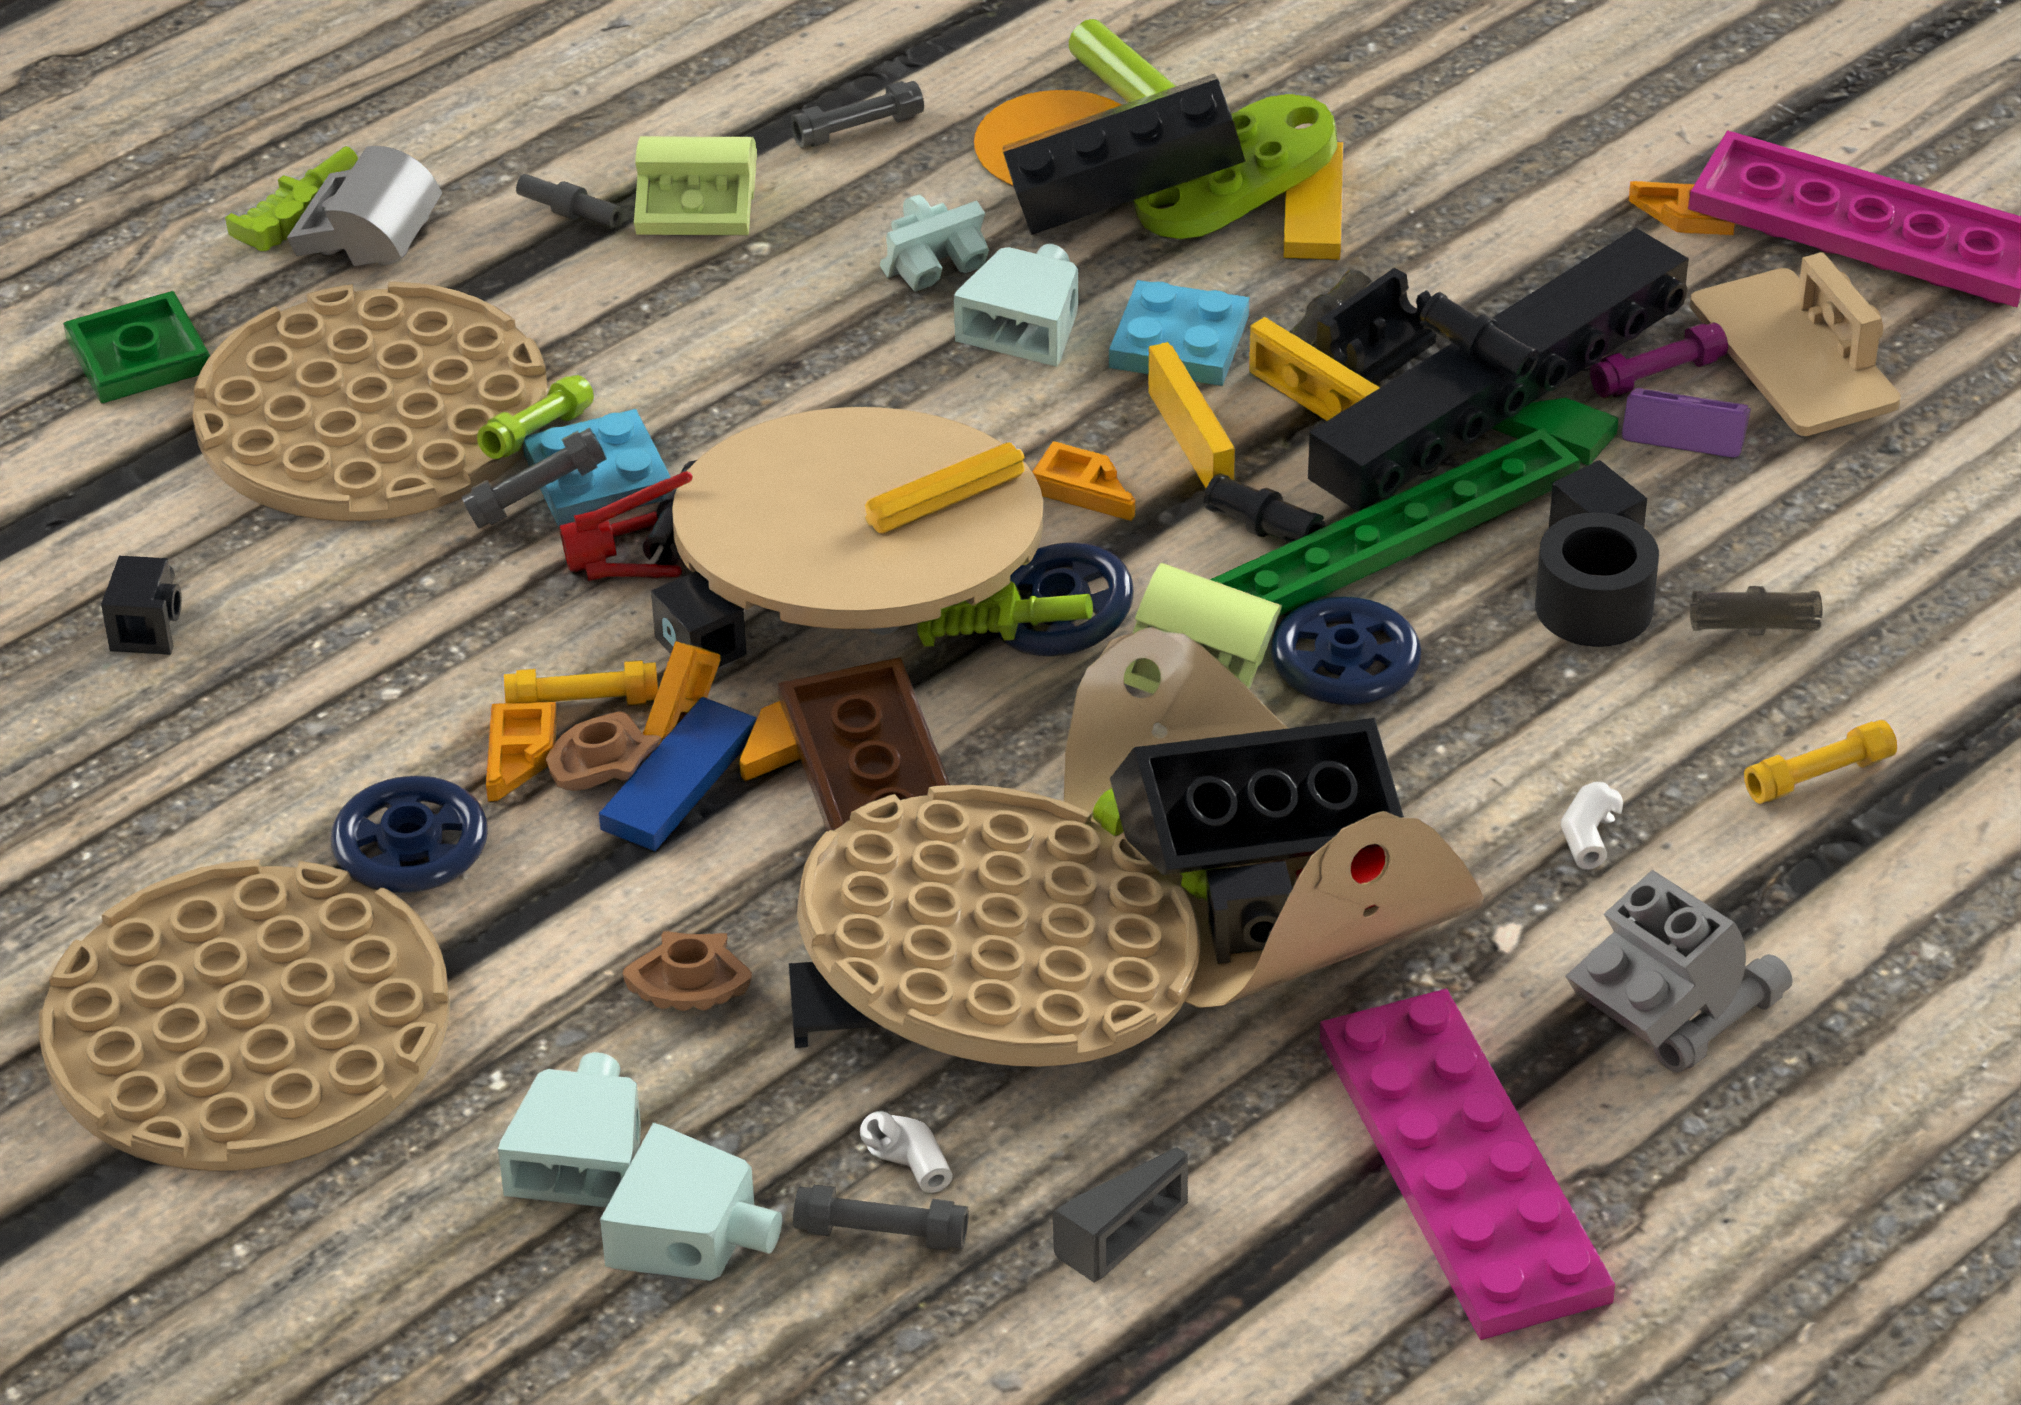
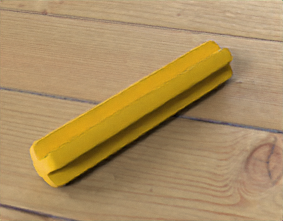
(944, 487)

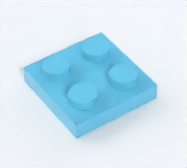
(1196, 322)
(629, 466)

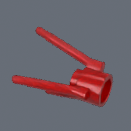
(591, 536)

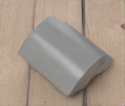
(368, 209)
(1662, 961)

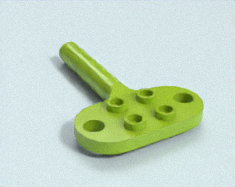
(1272, 147)

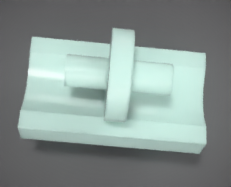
(930, 235)

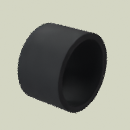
(1593, 607)

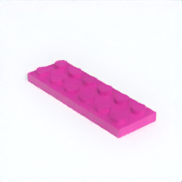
(1863, 217)
(1466, 1164)

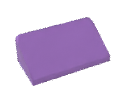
(1685, 422)

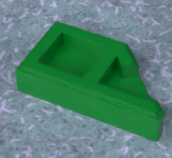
(1573, 424)

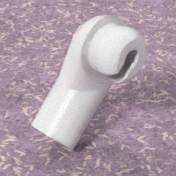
(1582, 819)
(909, 1144)

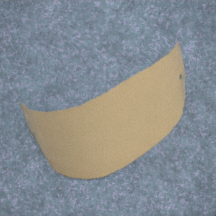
(1326, 908)

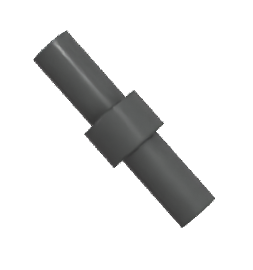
(569, 200)

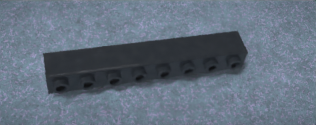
(1454, 401)

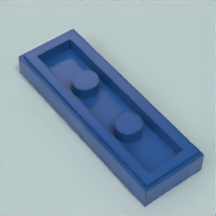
(677, 774)

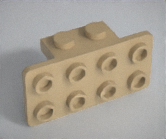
(1804, 343)

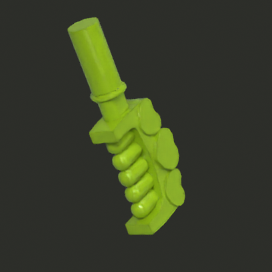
(279, 213)
(1003, 613)

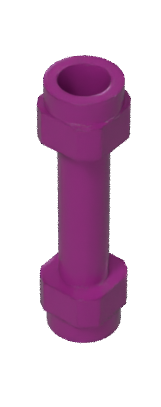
(1616, 374)

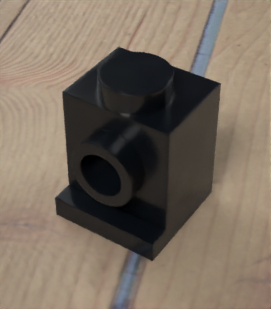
(141, 605)
(1245, 906)

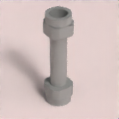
(1761, 986)

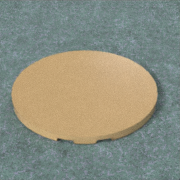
(364, 400)
(786, 529)
(997, 926)
(244, 1015)

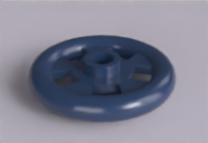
(1049, 578)
(1346, 650)
(409, 833)

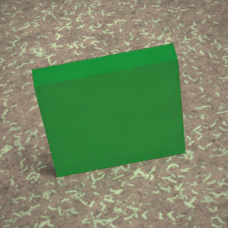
(136, 346)

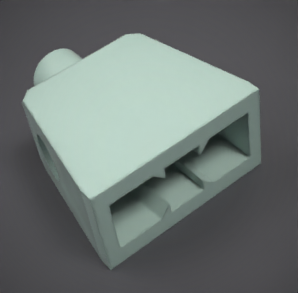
(1020, 304)
(572, 1135)
(684, 1210)

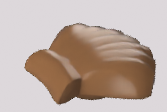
(599, 752)
(688, 972)

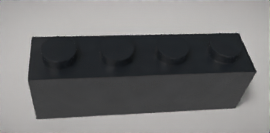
(1123, 153)
(1251, 794)

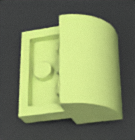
(694, 185)
(1218, 617)

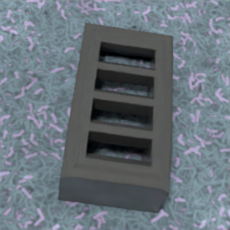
(1119, 1215)

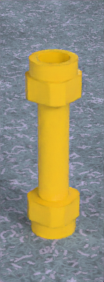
(636, 682)
(1777, 776)

